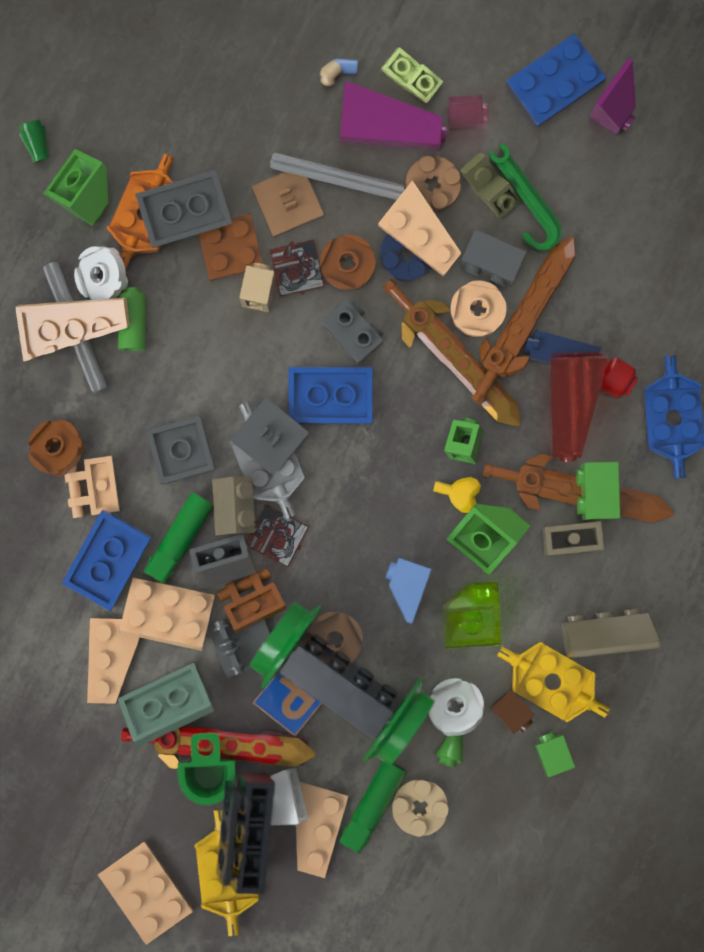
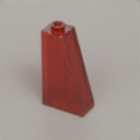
(574, 394)

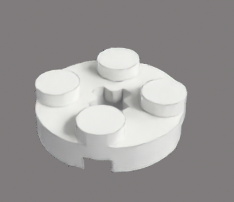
(113, 270)
(461, 692)

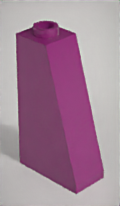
(384, 121)

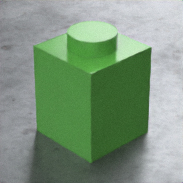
(554, 754)

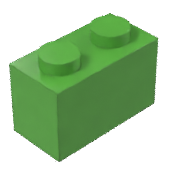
(598, 491)

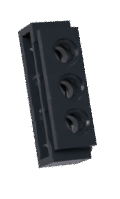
(245, 832)

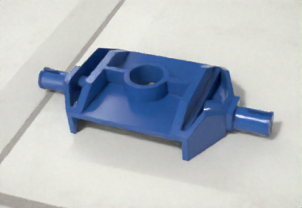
(676, 394)

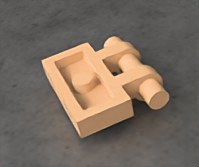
(101, 487)

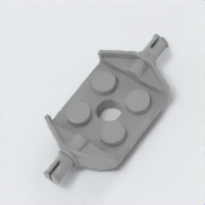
(265, 485)

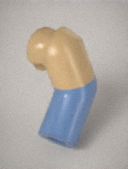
(336, 67)

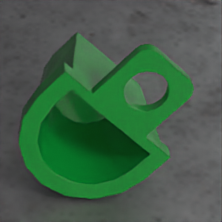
(205, 776)

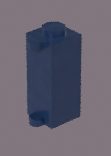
(544, 344)

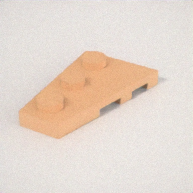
(420, 231)
(108, 660)

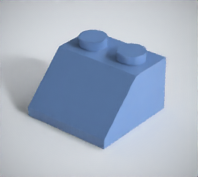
(407, 586)

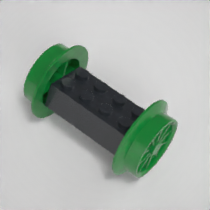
(342, 685)

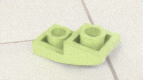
(411, 75)

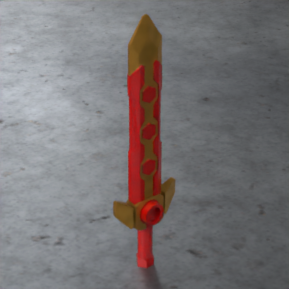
(238, 746)

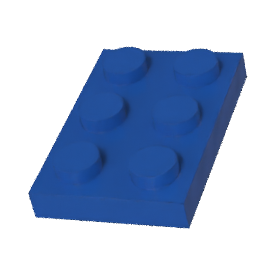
(556, 80)
(330, 395)
(106, 560)

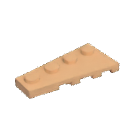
(65, 324)

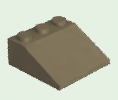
(608, 634)

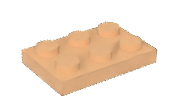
(167, 614)
(145, 892)

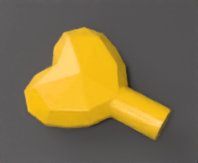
(461, 492)

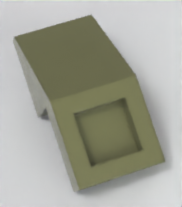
(489, 186)

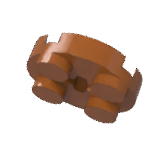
(333, 269)
(66, 457)

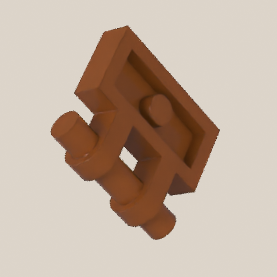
(255, 606)

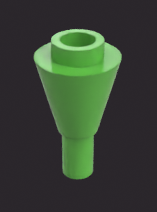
(451, 751)

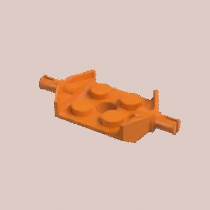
(126, 225)

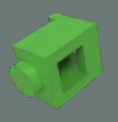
(458, 433)

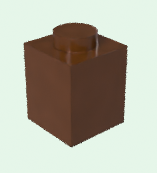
(513, 712)

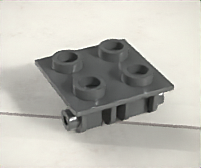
(238, 649)

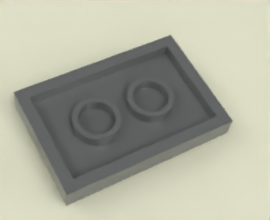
(183, 208)

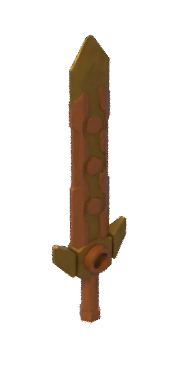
(451, 352)

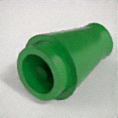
(34, 139)

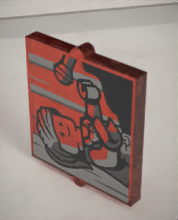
(297, 268)
(276, 536)

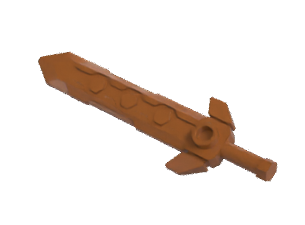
(503, 357)
(563, 488)

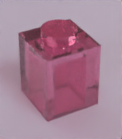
(467, 112)

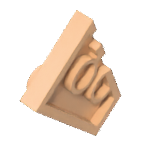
(318, 834)

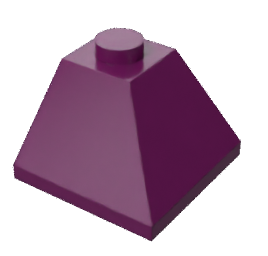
(618, 101)

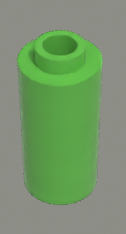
(134, 336)

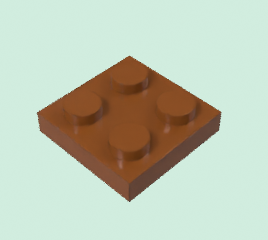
(230, 248)

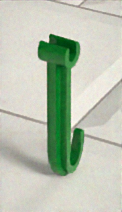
(531, 198)

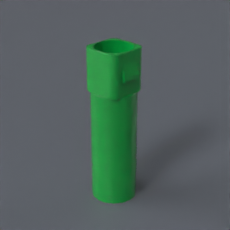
(178, 538)
(372, 806)

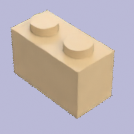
(258, 287)

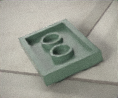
(165, 705)

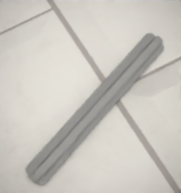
(336, 176)
(84, 350)

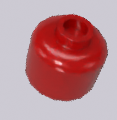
(618, 378)

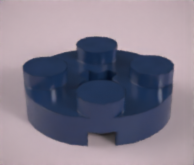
(397, 266)

